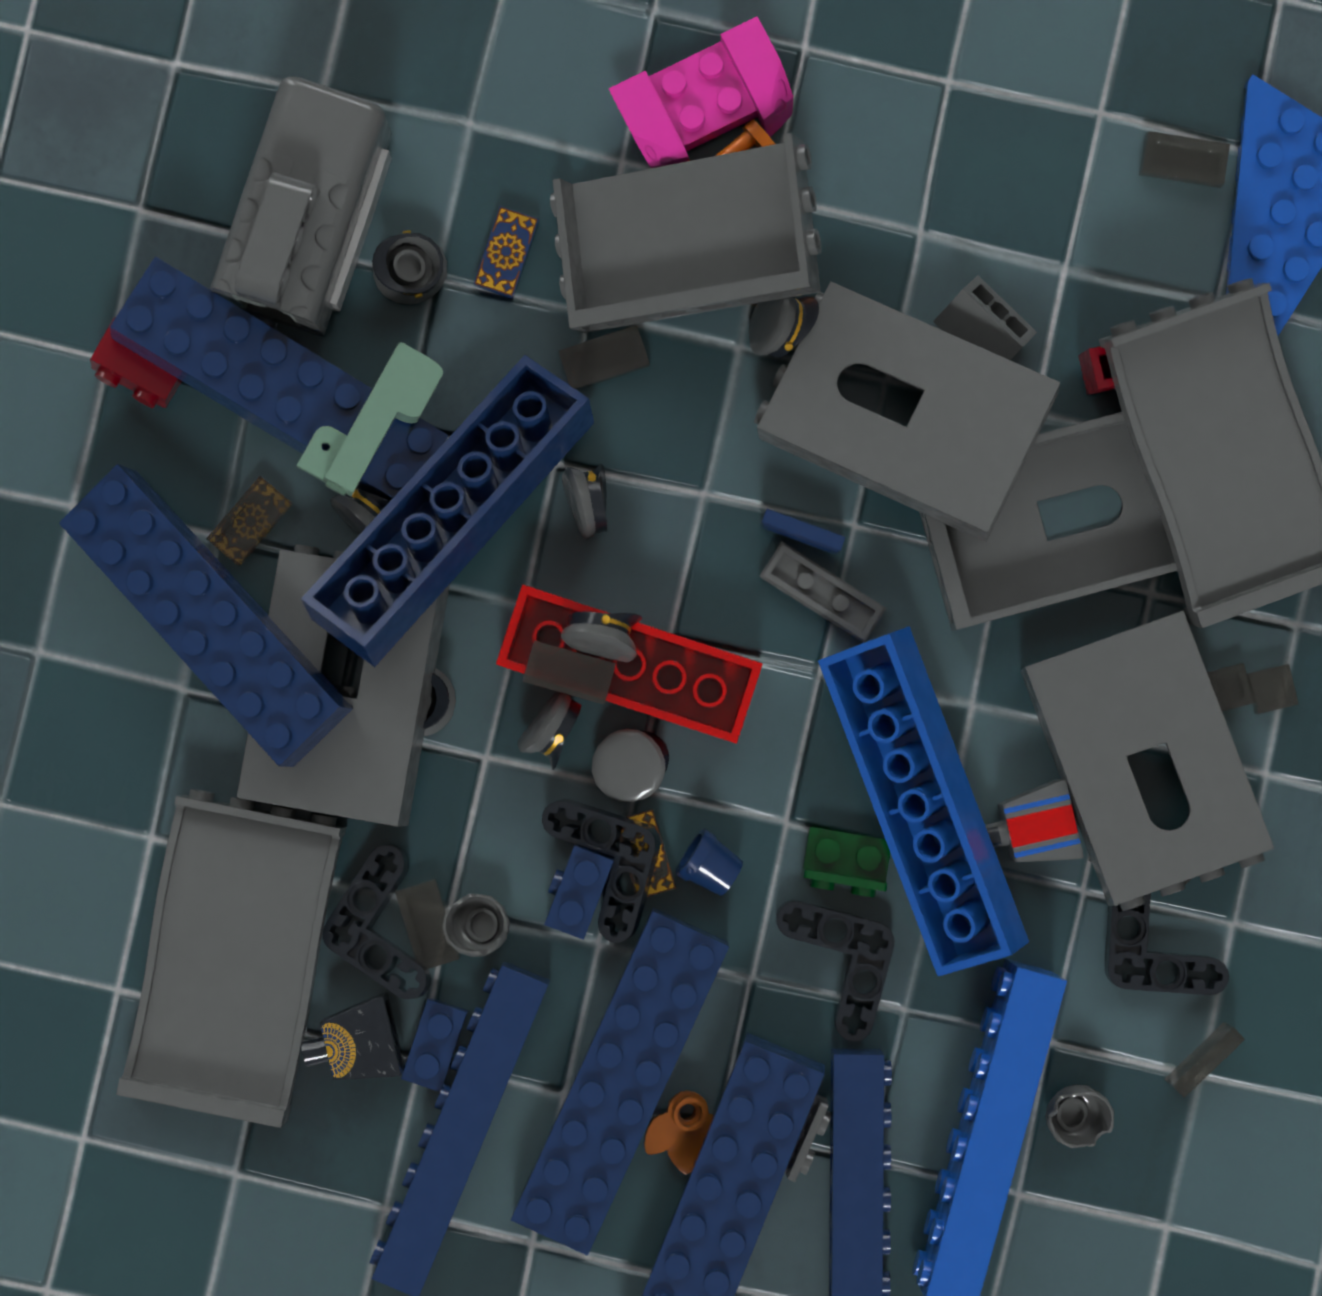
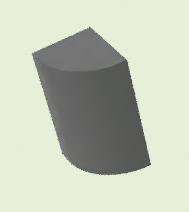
(985, 320)

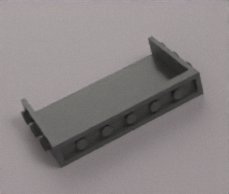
(688, 237)

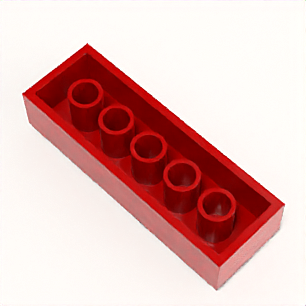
(665, 680)

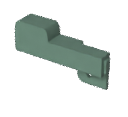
(399, 394)

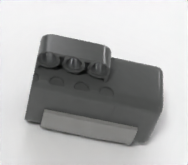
(305, 206)

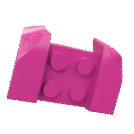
(706, 95)

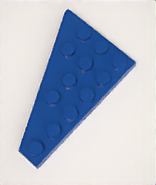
(1277, 198)

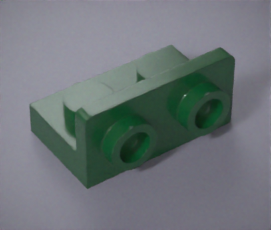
(846, 860)

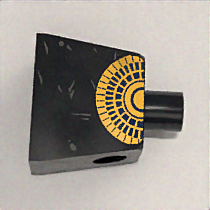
(358, 1042)

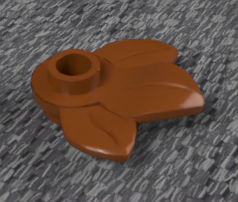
(677, 1134)

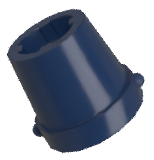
(709, 863)

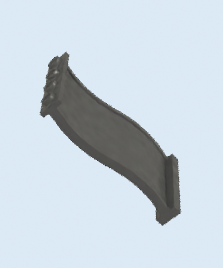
(1223, 449)
(232, 958)

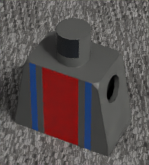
(1038, 825)

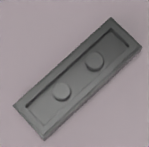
(822, 592)

